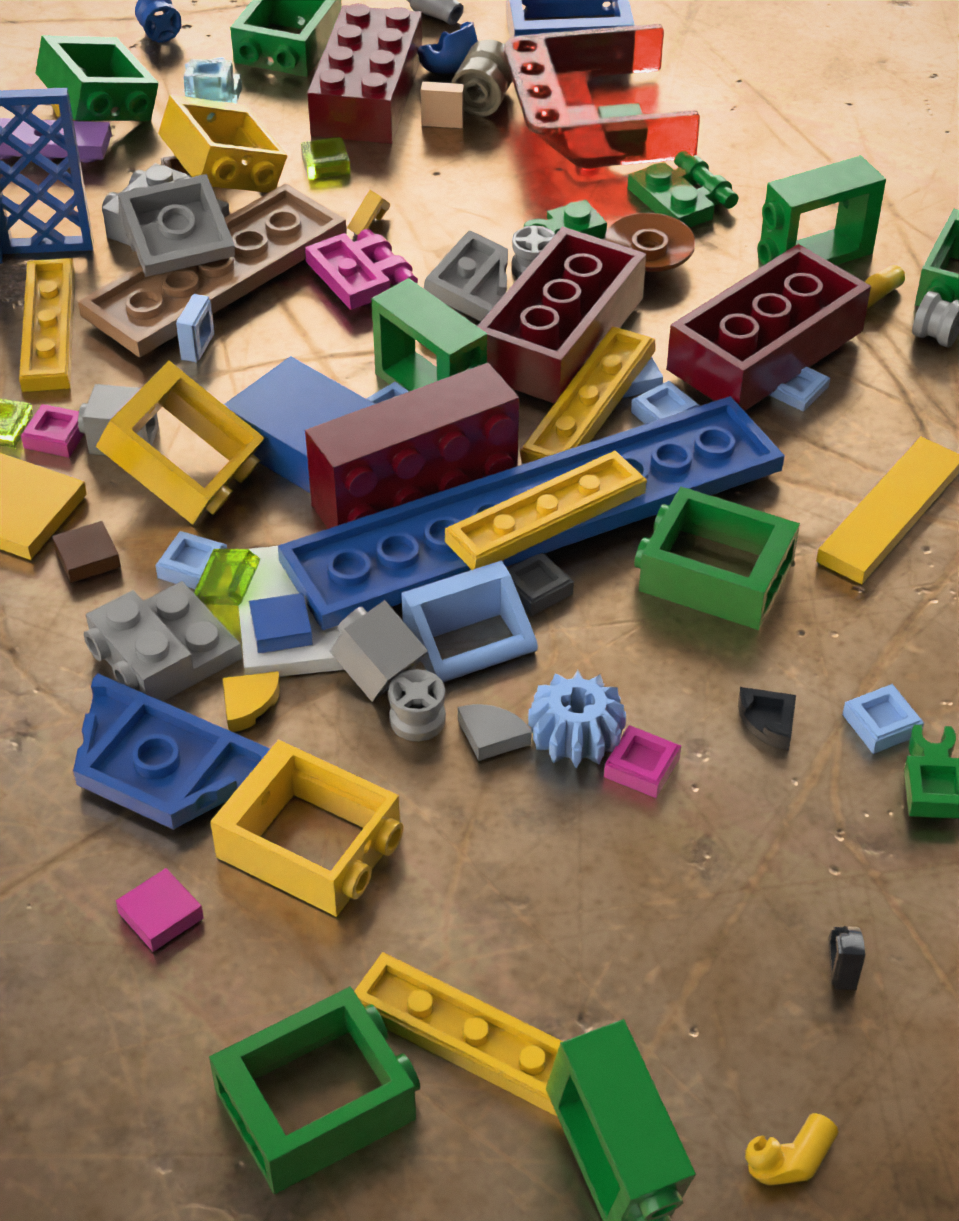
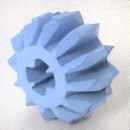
(576, 718)

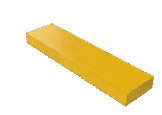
(47, 325)
(591, 394)
(545, 510)
(889, 510)
(461, 1029)

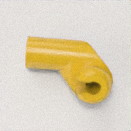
(884, 282)
(795, 1161)

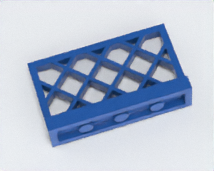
(46, 237)

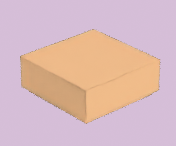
(442, 105)

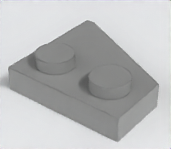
(471, 275)

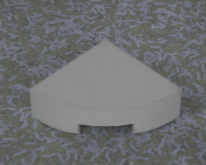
(492, 730)

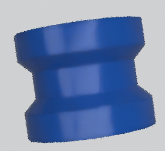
(158, 27)

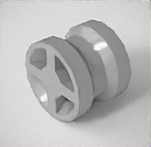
(526, 245)
(937, 319)
(417, 705)

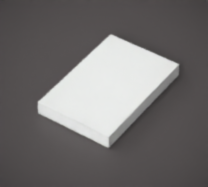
(272, 581)

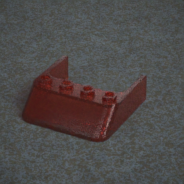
(557, 106)

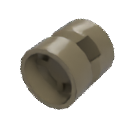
(484, 77)

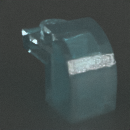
(212, 81)

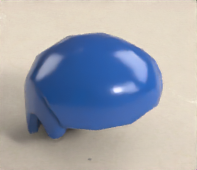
(450, 51)

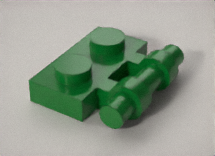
(673, 193)

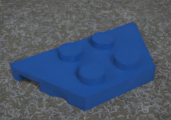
(158, 756)

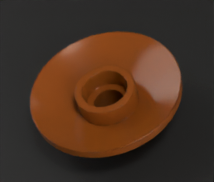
(660, 236)

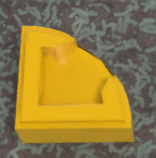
(371, 208)
(249, 698)

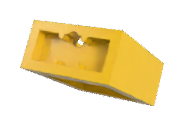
(228, 147)
(202, 415)
(265, 793)

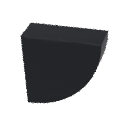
(768, 715)
(846, 956)

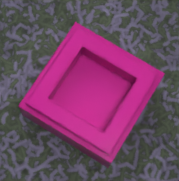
(52, 431)
(642, 761)
(159, 909)

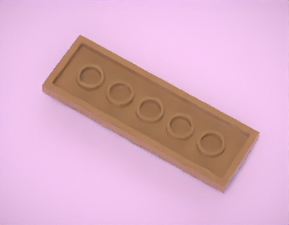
(267, 241)

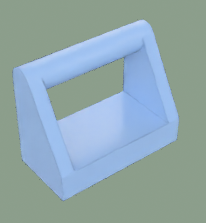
(462, 602)

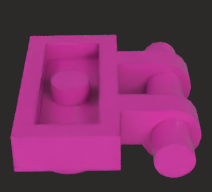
(358, 268)

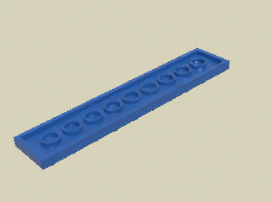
(406, 545)

